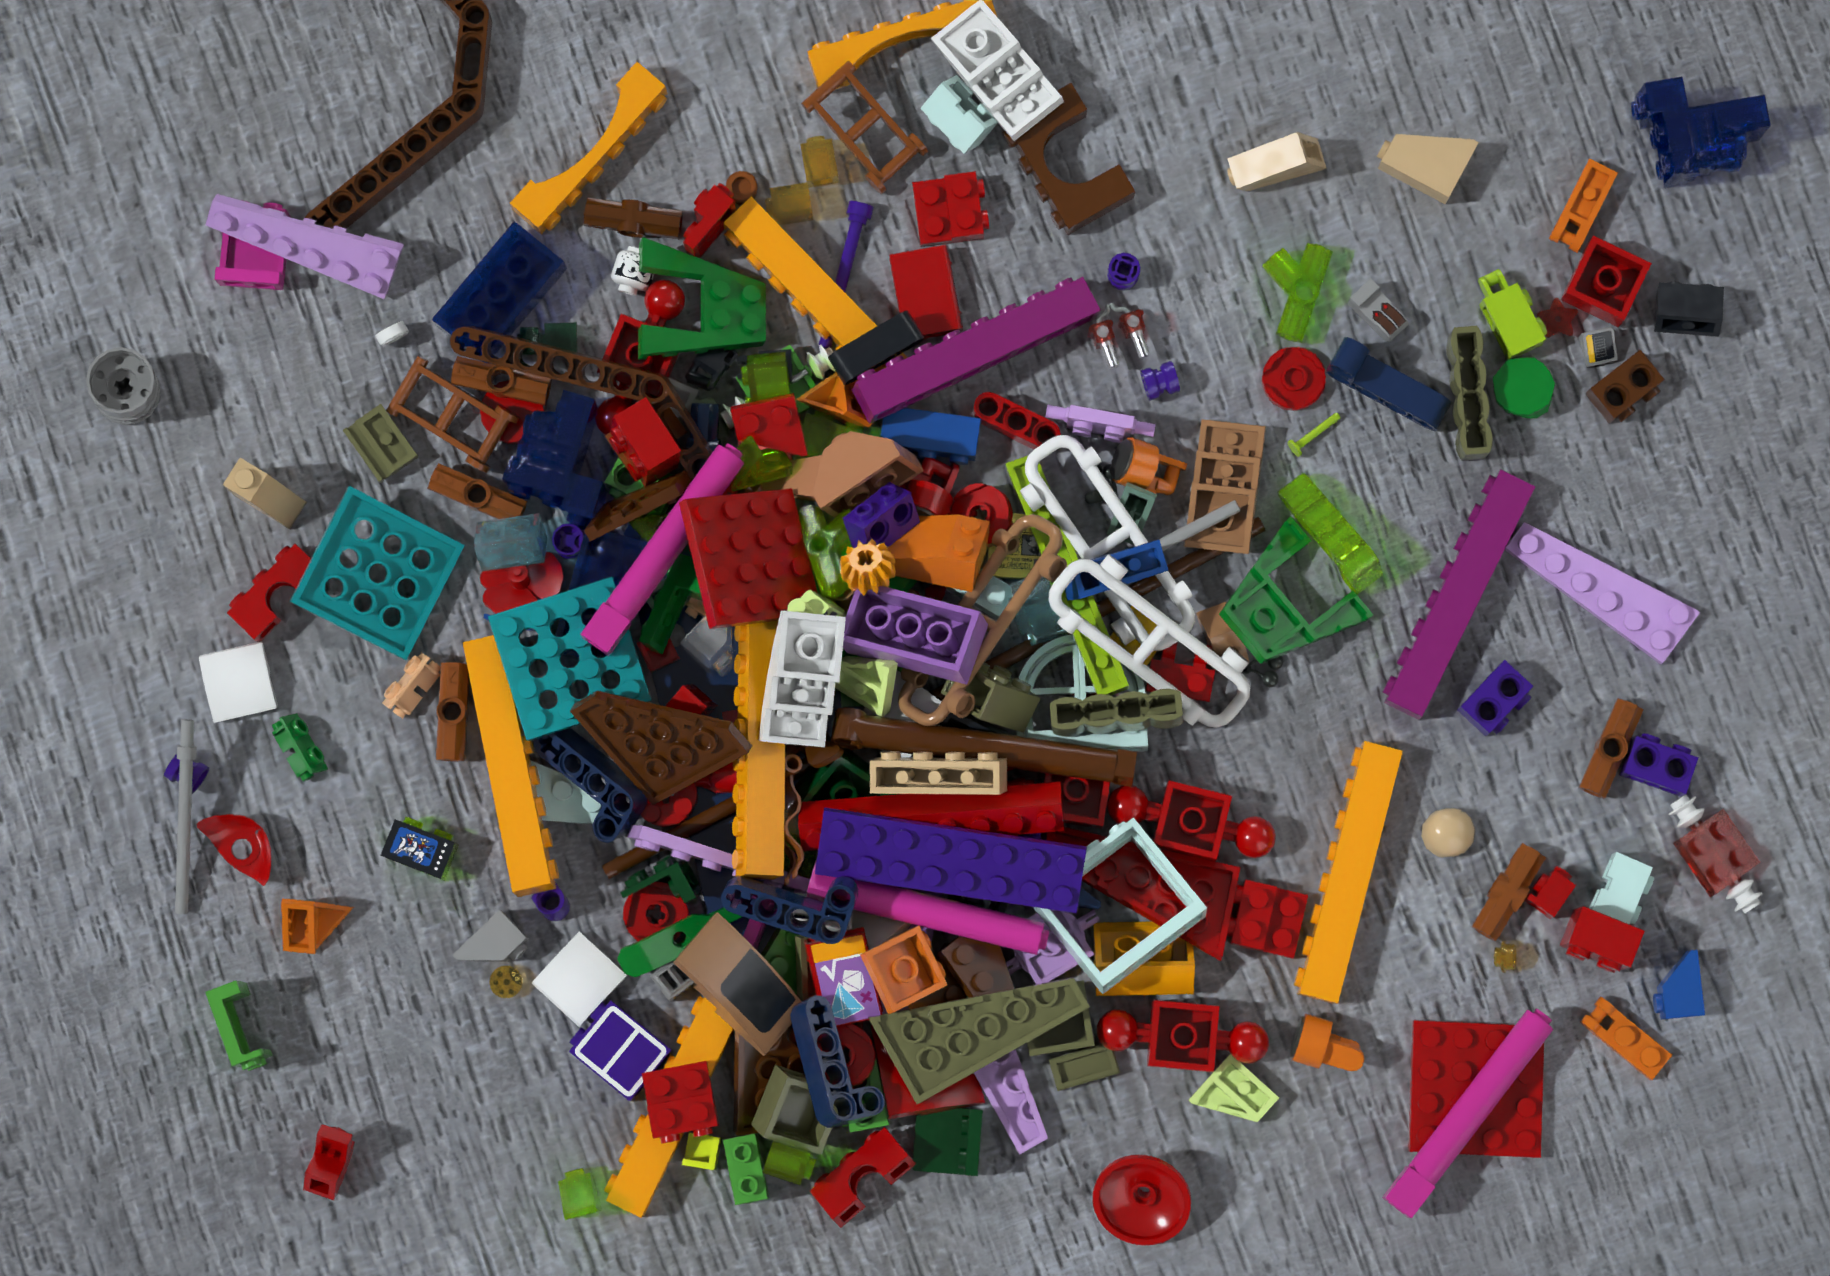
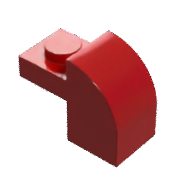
(329, 1162)

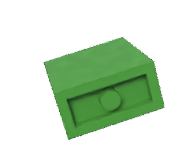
(230, 1028)

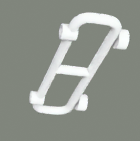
(1039, 494)
(1110, 574)

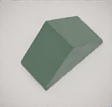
(1138, 504)

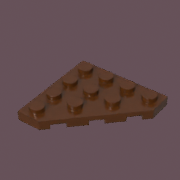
(659, 744)
(754, 1071)

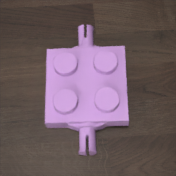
(1112, 425)
(1055, 958)

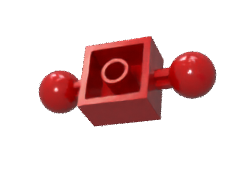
(663, 302)
(1192, 821)
(1182, 1036)

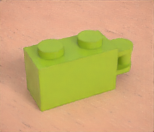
(1511, 316)

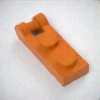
(1584, 204)
(1627, 1039)

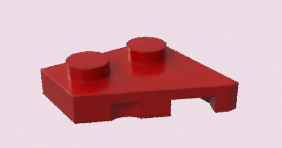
(771, 423)

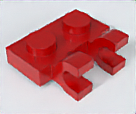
(1192, 681)

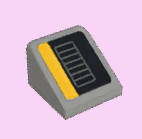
(1598, 347)

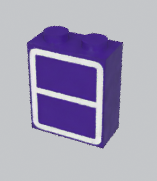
(619, 1049)

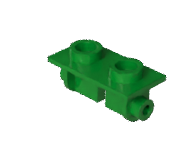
(293, 733)

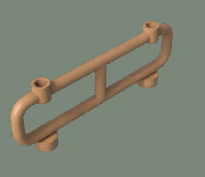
(1047, 566)

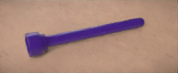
(858, 217)

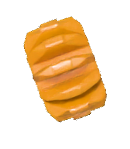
(867, 567)

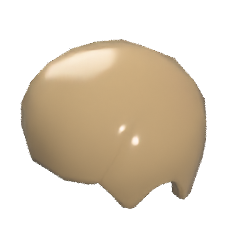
(1448, 832)

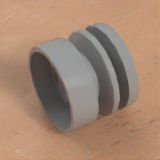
(117, 369)

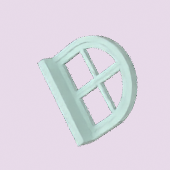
(1114, 740)

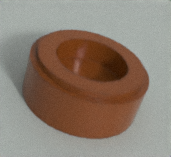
(743, 186)

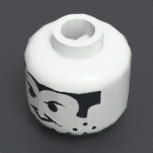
(627, 272)

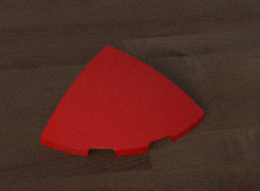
(900, 1101)

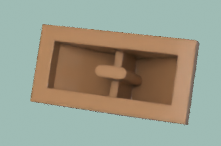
(1218, 633)

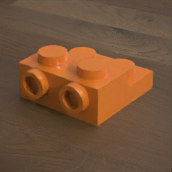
(904, 969)

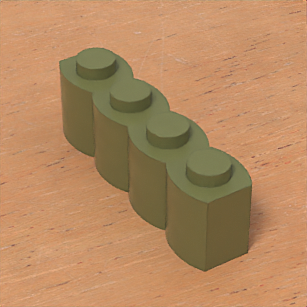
(1471, 401)
(1107, 713)

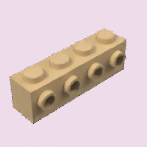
(938, 775)

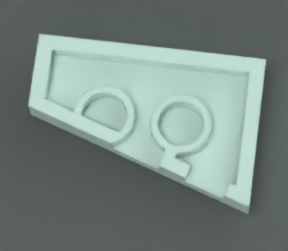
(564, 799)

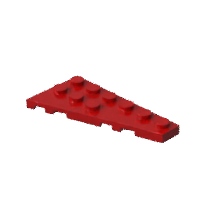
(1137, 885)

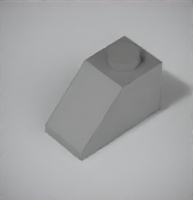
(494, 941)

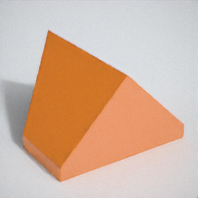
(835, 400)
(309, 923)

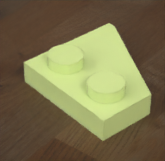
(868, 682)
(1234, 1092)

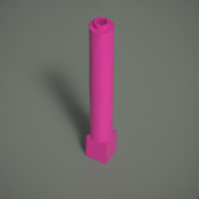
(659, 554)
(939, 914)
(1468, 1113)

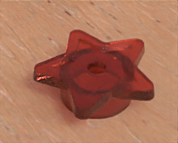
(1566, 315)

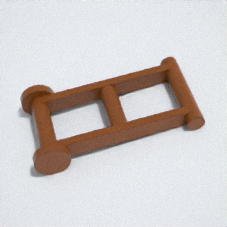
(912, 143)
(501, 414)

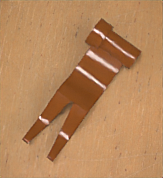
(793, 802)

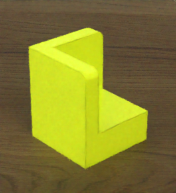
(702, 1151)

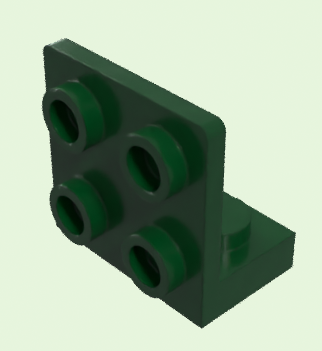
(682, 882)
(948, 1142)

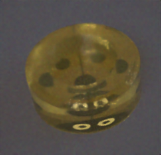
(506, 982)

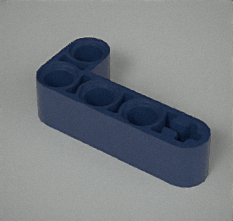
(1387, 385)
(561, 752)
(788, 902)
(818, 1014)

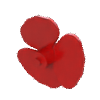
(513, 585)

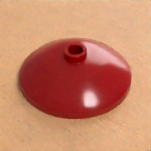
(1141, 1215)

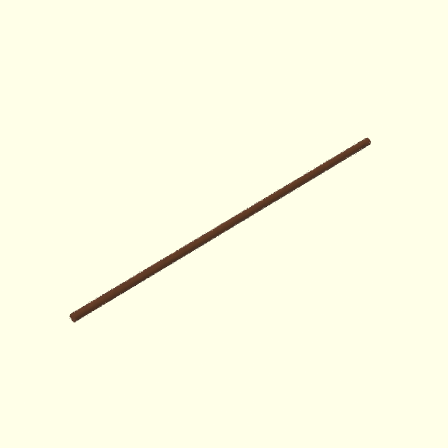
(1005, 660)

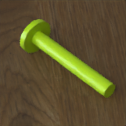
(1295, 447)

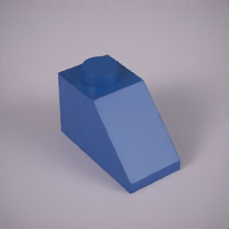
(1681, 990)

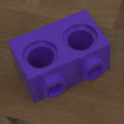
(882, 517)
(1490, 693)
(1657, 773)

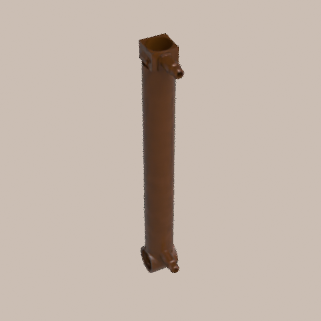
(857, 730)

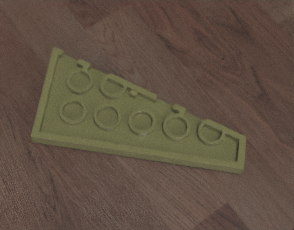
(956, 1038)

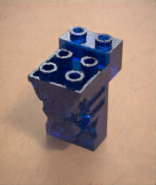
(1698, 137)
(552, 459)

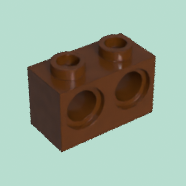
(1621, 382)

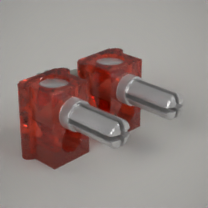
(1132, 326)

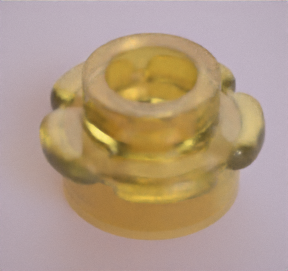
(1505, 957)

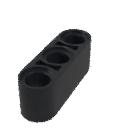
(876, 347)

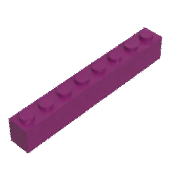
(975, 349)
(1459, 594)

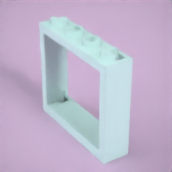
(1155, 942)

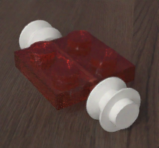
(1716, 853)

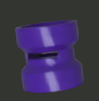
(1124, 277)
(1157, 381)
(565, 537)
(199, 772)

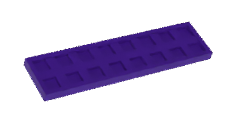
(950, 860)

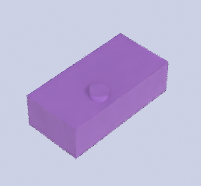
(915, 632)

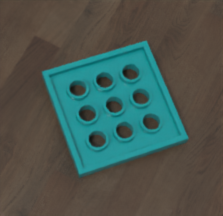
(326, 564)
(517, 659)

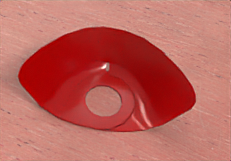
(226, 829)

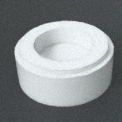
(392, 333)

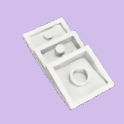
(997, 69)
(802, 678)

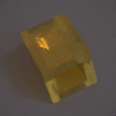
(819, 161)
(790, 204)

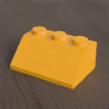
(1163, 974)

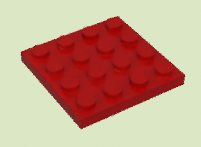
(747, 555)
(1442, 1068)

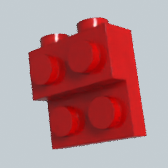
(950, 209)
(711, 212)
(1267, 918)
(680, 1101)

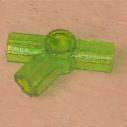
(1289, 277)
(833, 539)

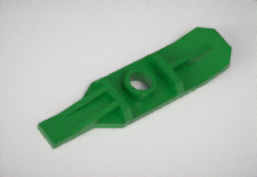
(661, 948)

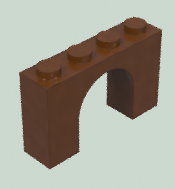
(1071, 203)

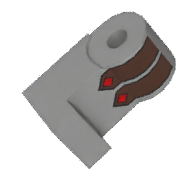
(1378, 311)

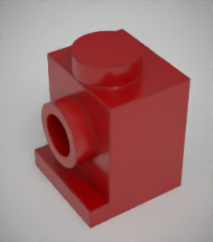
(1551, 892)

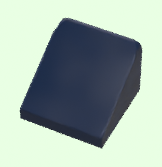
(1087, 901)

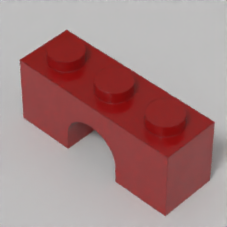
(253, 608)
(838, 1189)

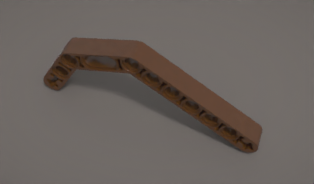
(423, 130)
(576, 375)

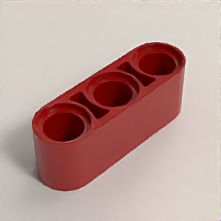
(1008, 409)

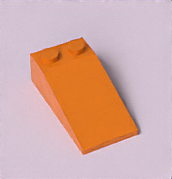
(943, 551)

